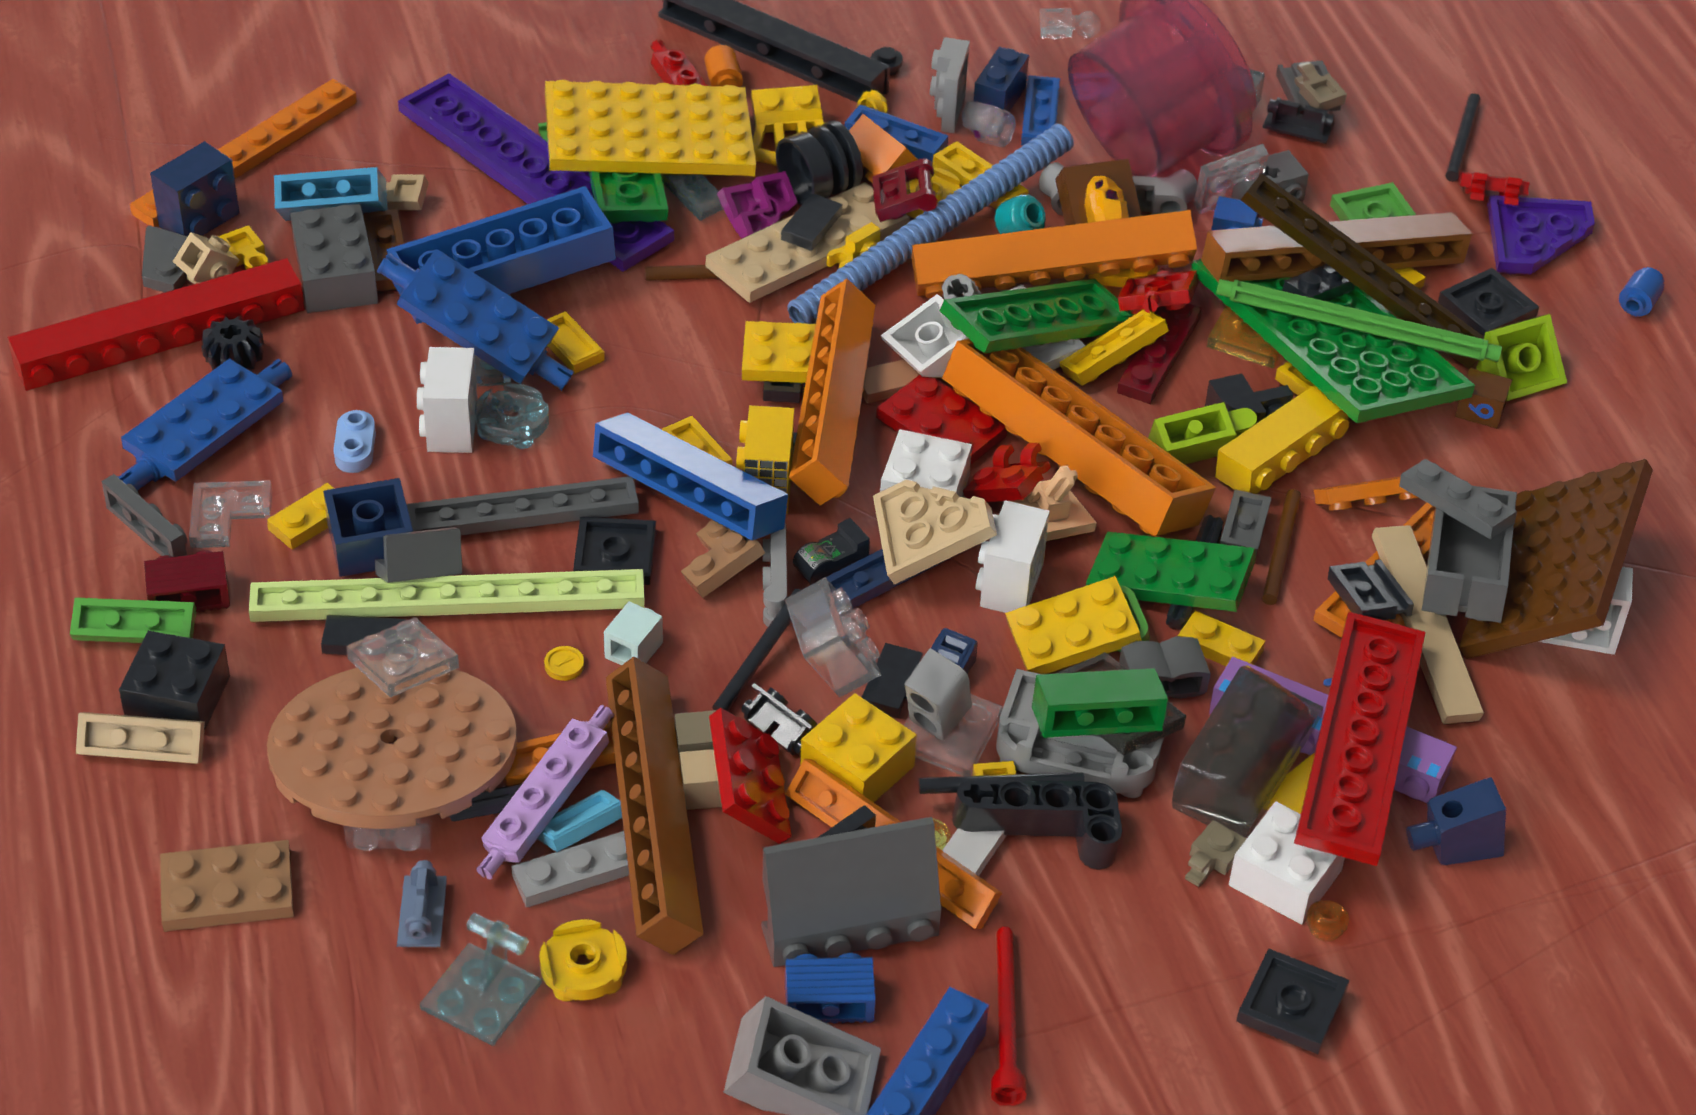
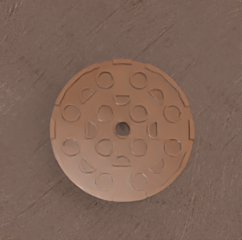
(336, 758)

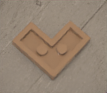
(726, 557)

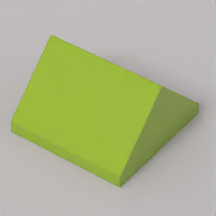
(1527, 356)

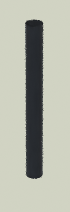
(1463, 137)
(754, 659)
(943, 785)

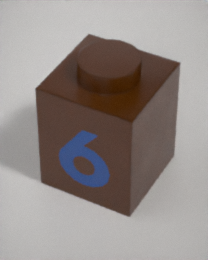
(1487, 399)

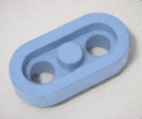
(354, 441)

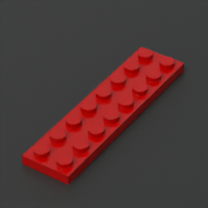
(1360, 739)

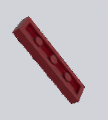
(1154, 362)

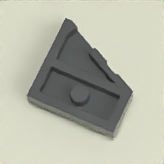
(158, 267)

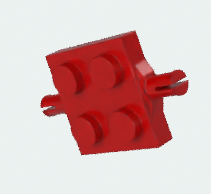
(1158, 290)

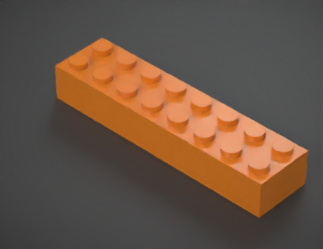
(1083, 435)

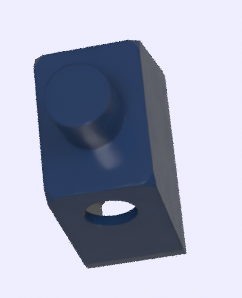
(1463, 824)

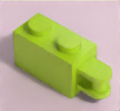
(1200, 431)

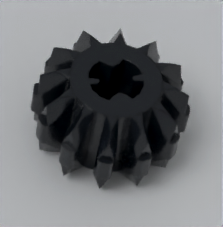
(234, 341)

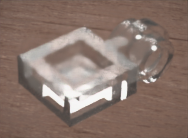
(1060, 23)

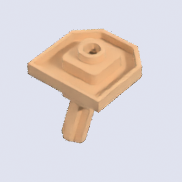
(1066, 513)

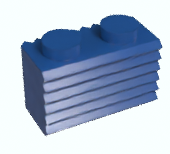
(831, 987)

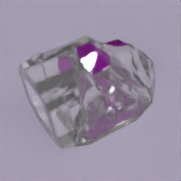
(989, 123)

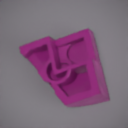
(757, 203)

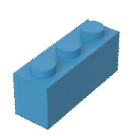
(330, 189)

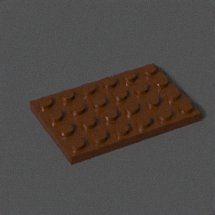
(1564, 558)

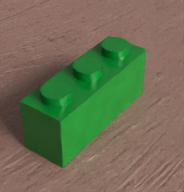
(1099, 702)

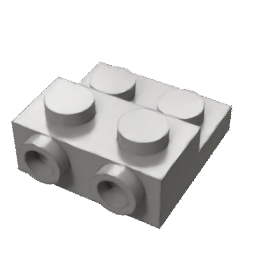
(950, 81)

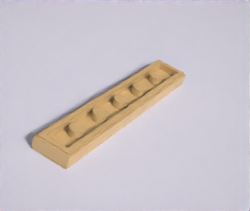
(1440, 654)

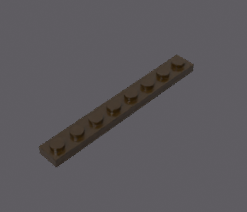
(1352, 260)

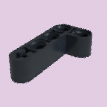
(1044, 809)

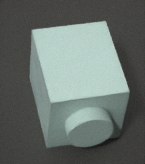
(633, 633)

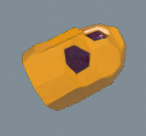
(1104, 200)

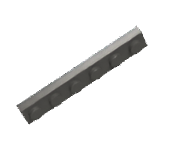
(527, 507)

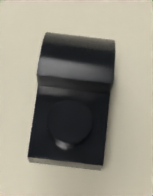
(1238, 394)

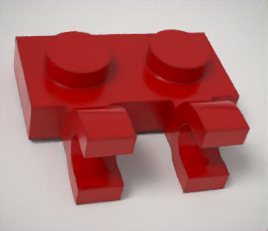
(1478, 183)
(1008, 480)

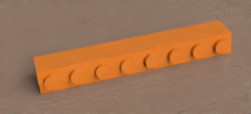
(1057, 252)
(833, 393)

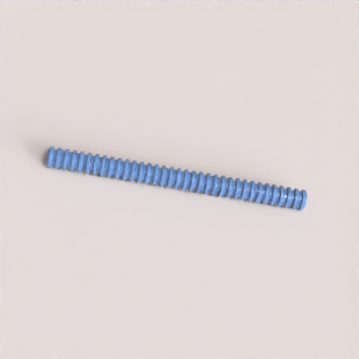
(936, 223)

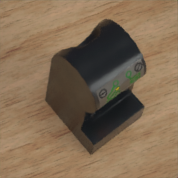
(832, 552)

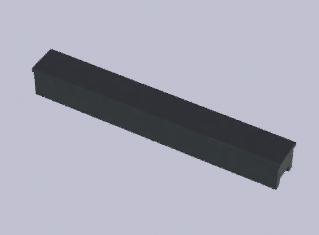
(780, 45)

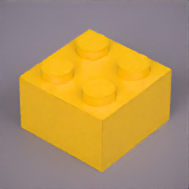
(861, 747)

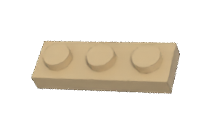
(140, 737)

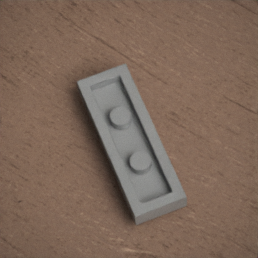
(571, 869)

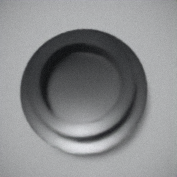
(889, 57)

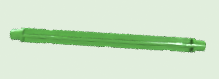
(1359, 320)

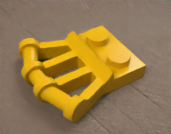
(782, 111)

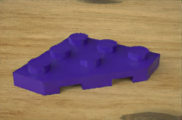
(1536, 231)

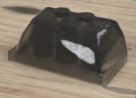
(1244, 752)

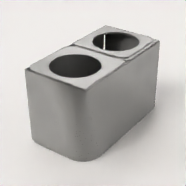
(937, 694)

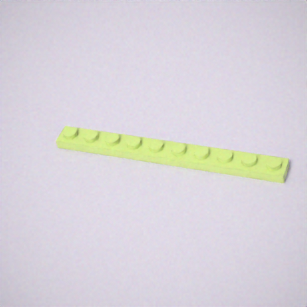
(446, 595)

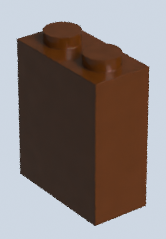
(1073, 183)

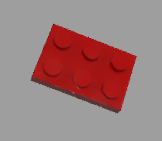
(938, 411)
(750, 776)

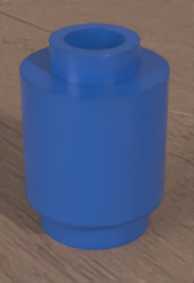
(1642, 291)

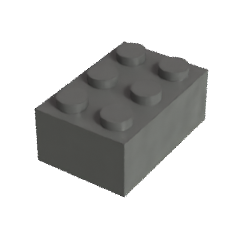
(334, 258)

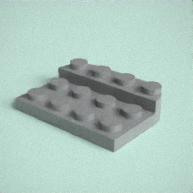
(1022, 742)

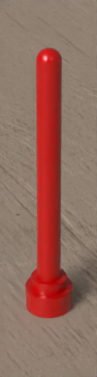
(1008, 1083)

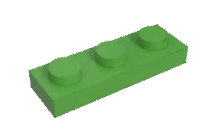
(129, 619)

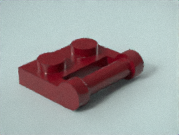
(893, 192)

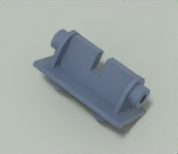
(422, 907)

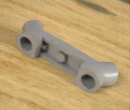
(1153, 193)

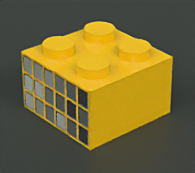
(768, 445)

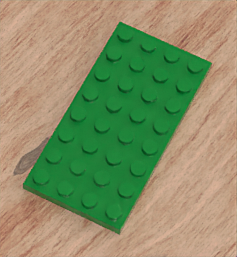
(1354, 369)

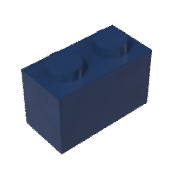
(1002, 79)

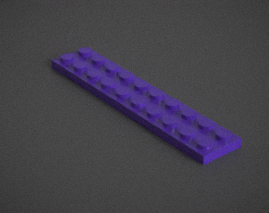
(515, 157)

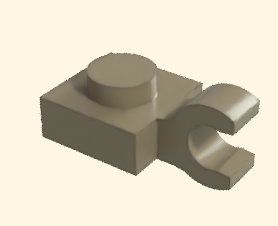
(1319, 90)
(1211, 851)

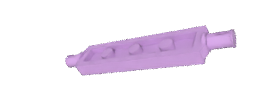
(544, 791)

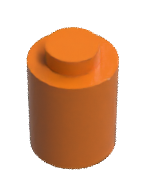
(723, 66)

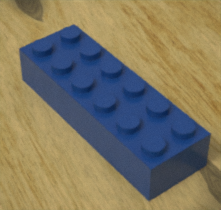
(524, 243)

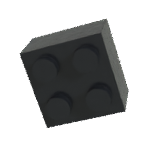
(175, 678)

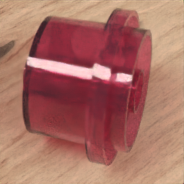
(1164, 85)

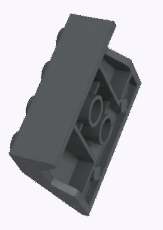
(852, 891)

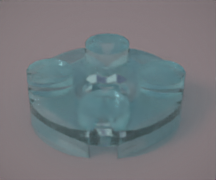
(519, 430)

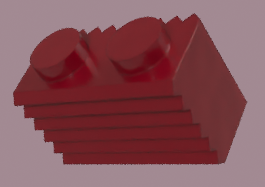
(189, 578)

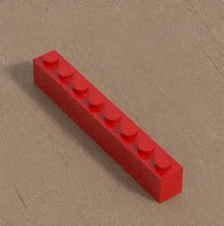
(153, 324)

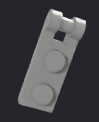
(774, 576)

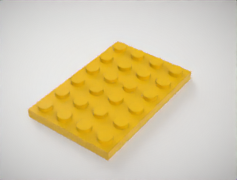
(648, 128)

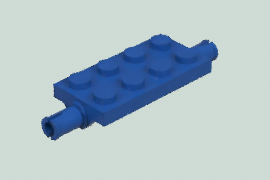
(477, 317)
(201, 421)

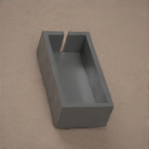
(1467, 568)

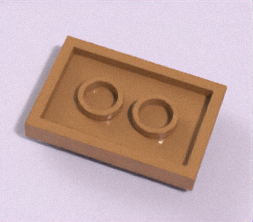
(226, 885)

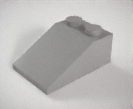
(799, 1064)

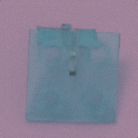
(480, 987)

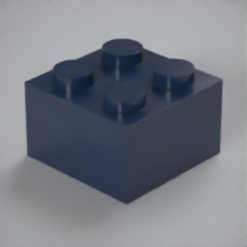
(195, 191)
(361, 518)

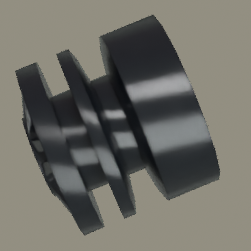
(820, 161)

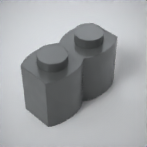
(1176, 661)

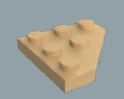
(927, 526)

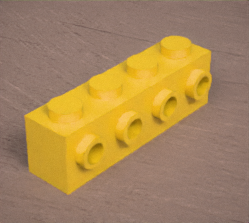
(1281, 442)

